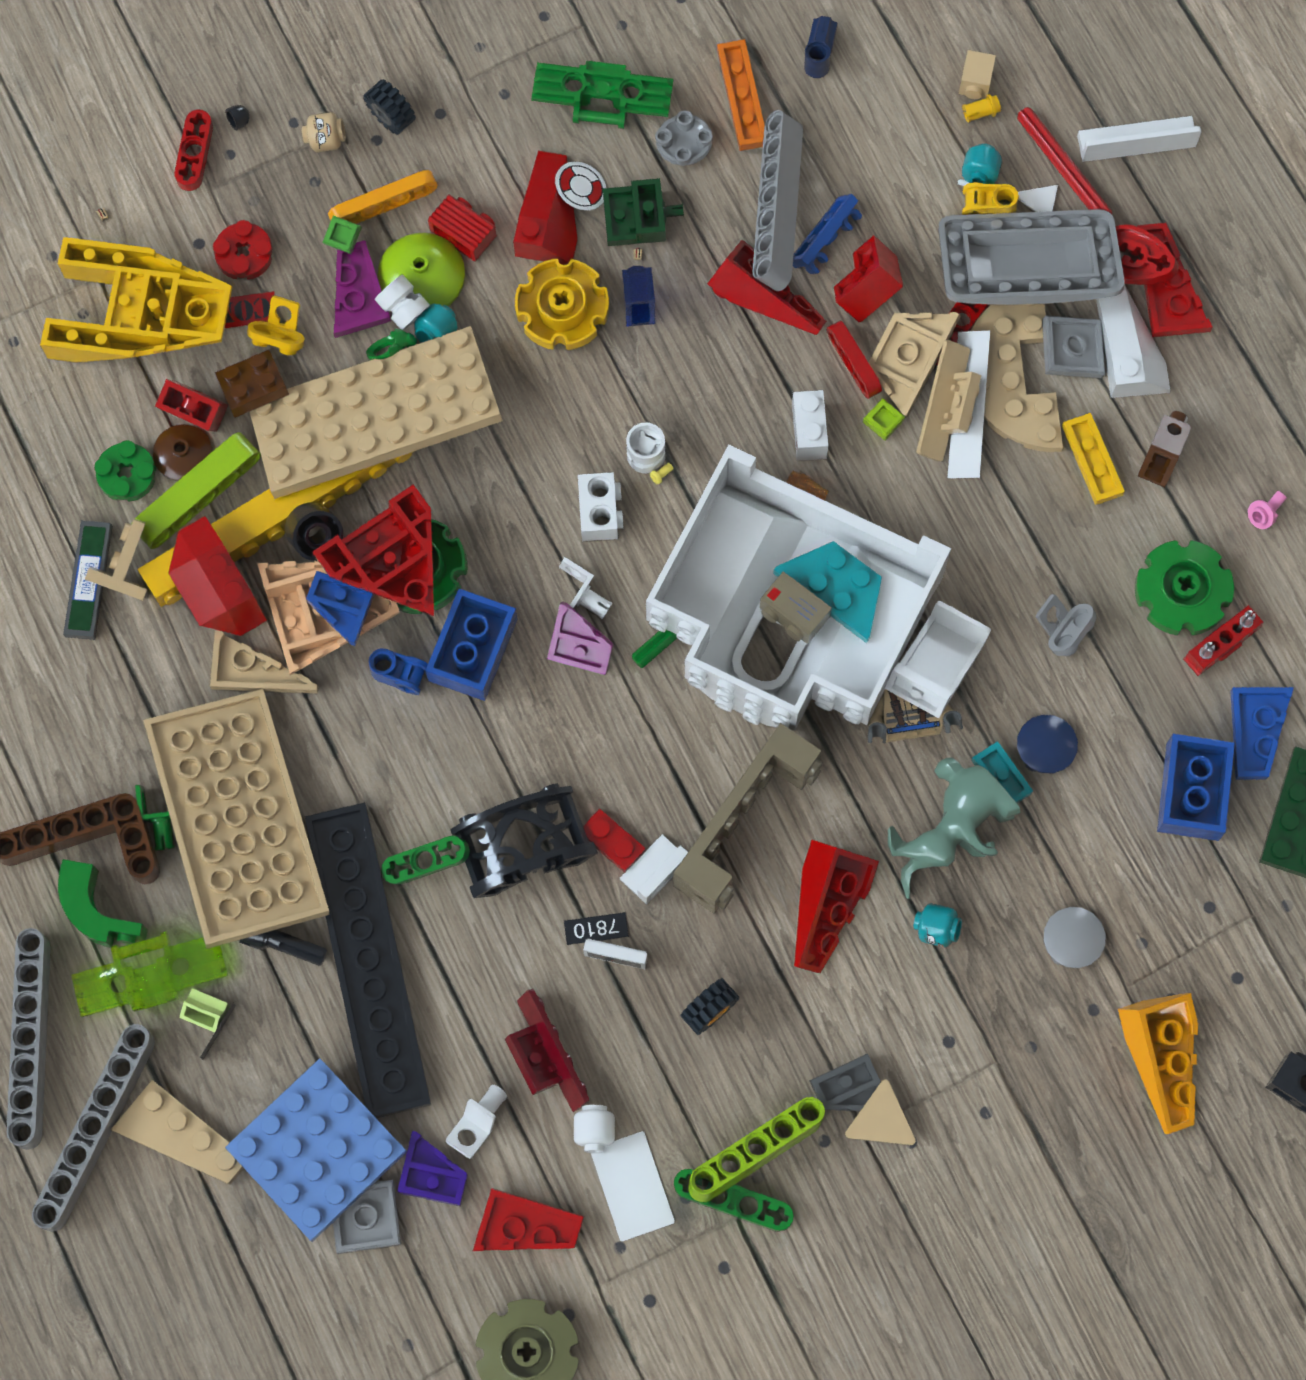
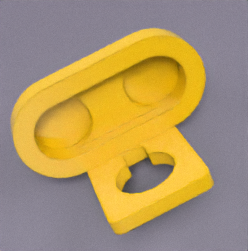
(276, 333)

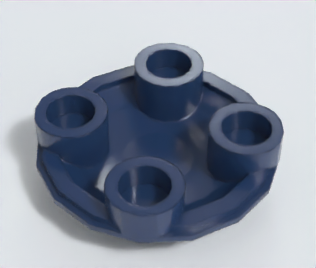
(1047, 744)

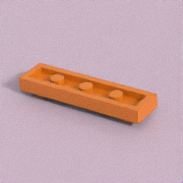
(741, 94)

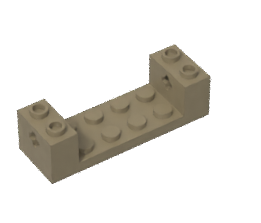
(785, 755)

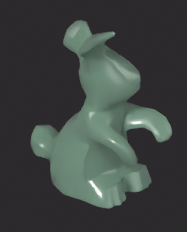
(967, 803)

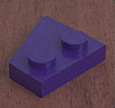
(431, 1174)

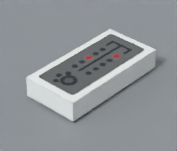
(615, 953)

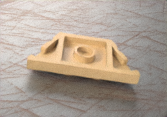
(910, 353)

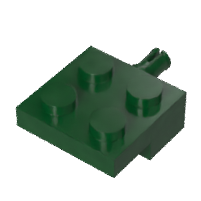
(637, 213)

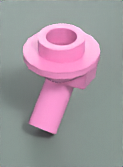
(1264, 514)

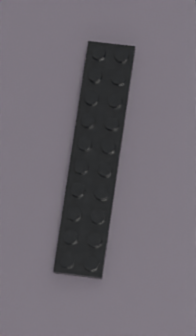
(368, 961)

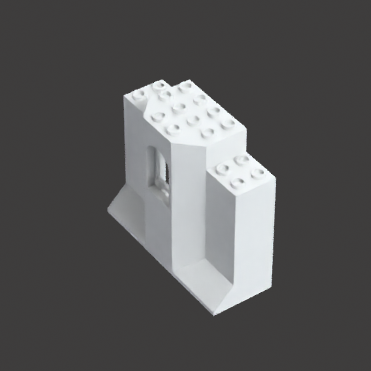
(728, 563)

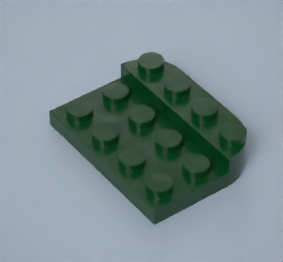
(1287, 832)

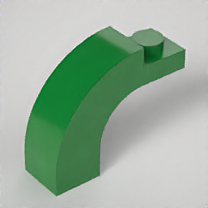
(76, 896)

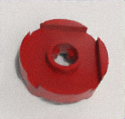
(242, 266)

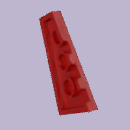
(1173, 302)

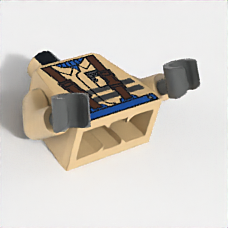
(901, 720)

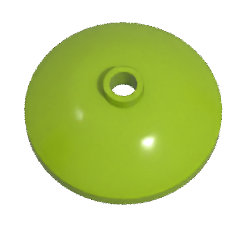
(437, 280)

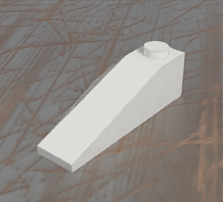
(1129, 349)

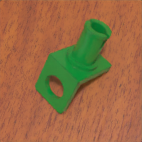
(161, 822)

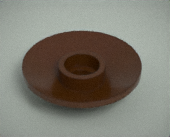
(177, 464)

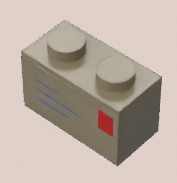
(794, 608)

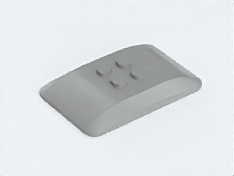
(1030, 257)

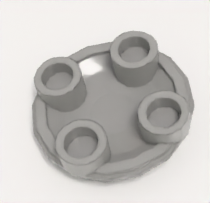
(684, 139)
(1074, 937)

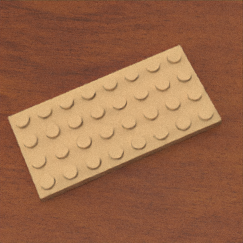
(374, 412)
(235, 818)

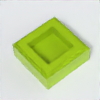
(883, 419)

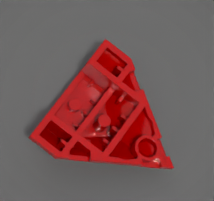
(388, 553)

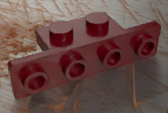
(542, 1054)

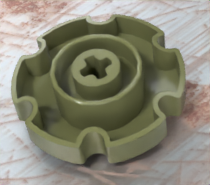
(527, 1324)

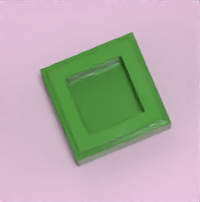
(342, 234)

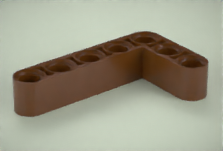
(84, 832)

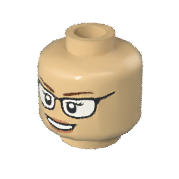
(324, 132)

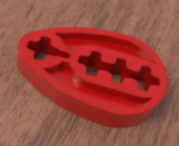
(1152, 250)

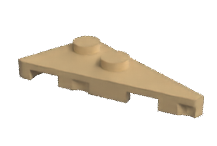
(242, 669)

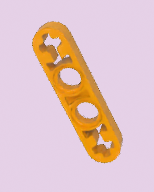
(386, 198)

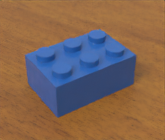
(471, 644)
(1195, 787)

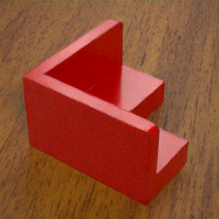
(871, 282)

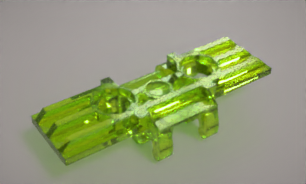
(149, 984)

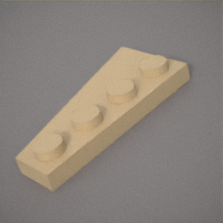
(175, 1131)

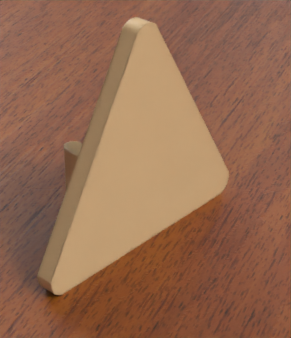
(881, 1119)

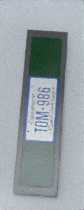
(85, 595)

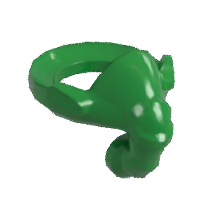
(397, 339)

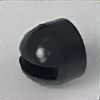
(237, 116)

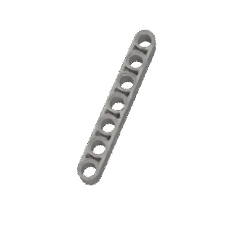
(777, 200)
(35, 1052)
(95, 1143)

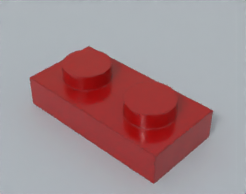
(613, 840)

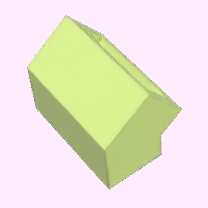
(204, 1010)

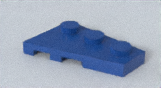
(1256, 728)

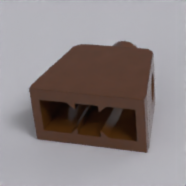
(1168, 443)

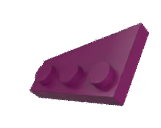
(356, 291)

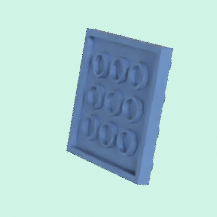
(316, 1149)

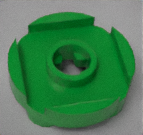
(120, 456)

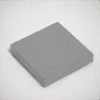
(1073, 346)
(369, 1221)

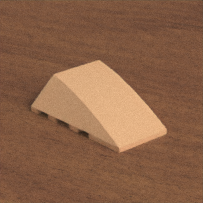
(300, 627)

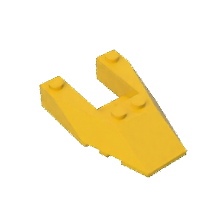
(151, 305)

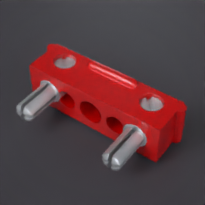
(1204, 656)

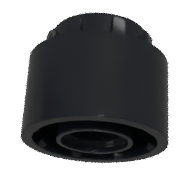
(305, 518)

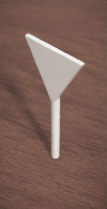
(1036, 199)

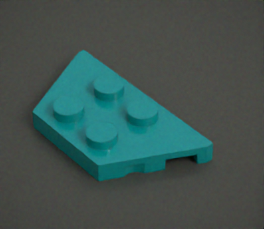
(839, 582)

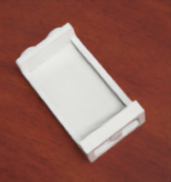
(938, 659)

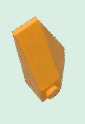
(1162, 1047)

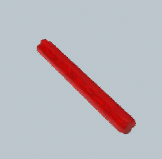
(1061, 160)

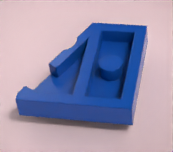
(340, 605)

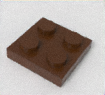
(251, 383)

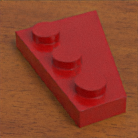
(522, 1223)

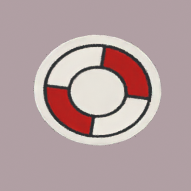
(580, 185)

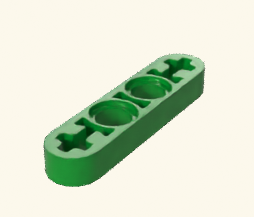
(731, 1205)

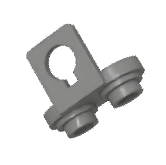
(1069, 627)

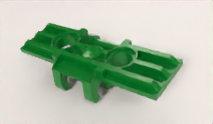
(602, 82)

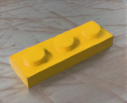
(1093, 458)

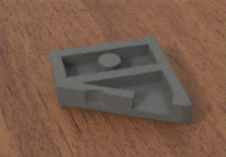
(847, 1085)

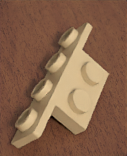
(949, 402)

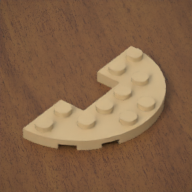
(1008, 410)

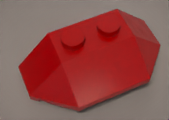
(212, 581)

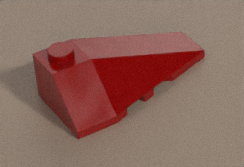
(545, 221)
(737, 284)
(829, 892)

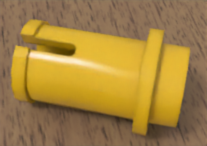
(982, 108)

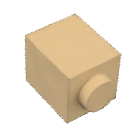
(977, 75)

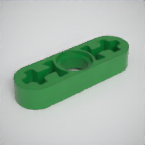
(407, 874)

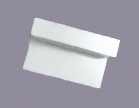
(653, 869)

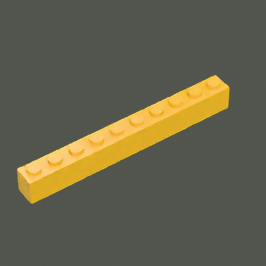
(259, 522)

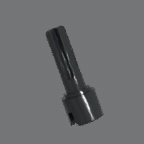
(287, 944)

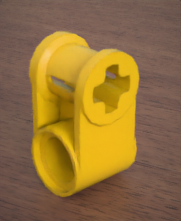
(988, 197)

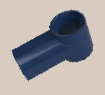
(820, 47)

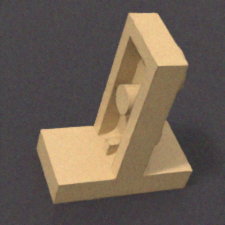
(121, 563)

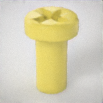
(657, 476)

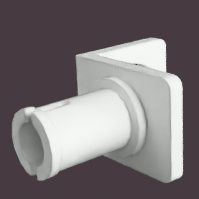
(585, 596)
(478, 1119)

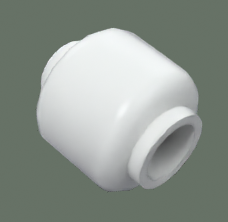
(594, 1128)

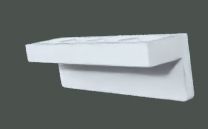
(1138, 138)

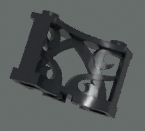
(562, 856)

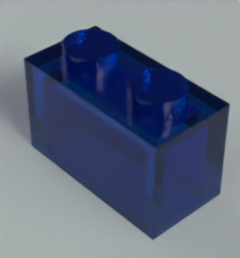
(638, 296)

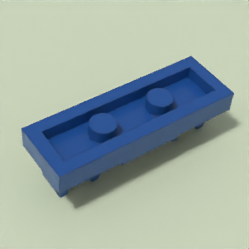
(826, 232)

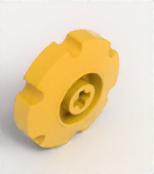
(561, 284)

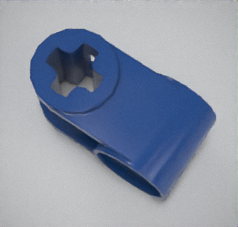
(400, 671)

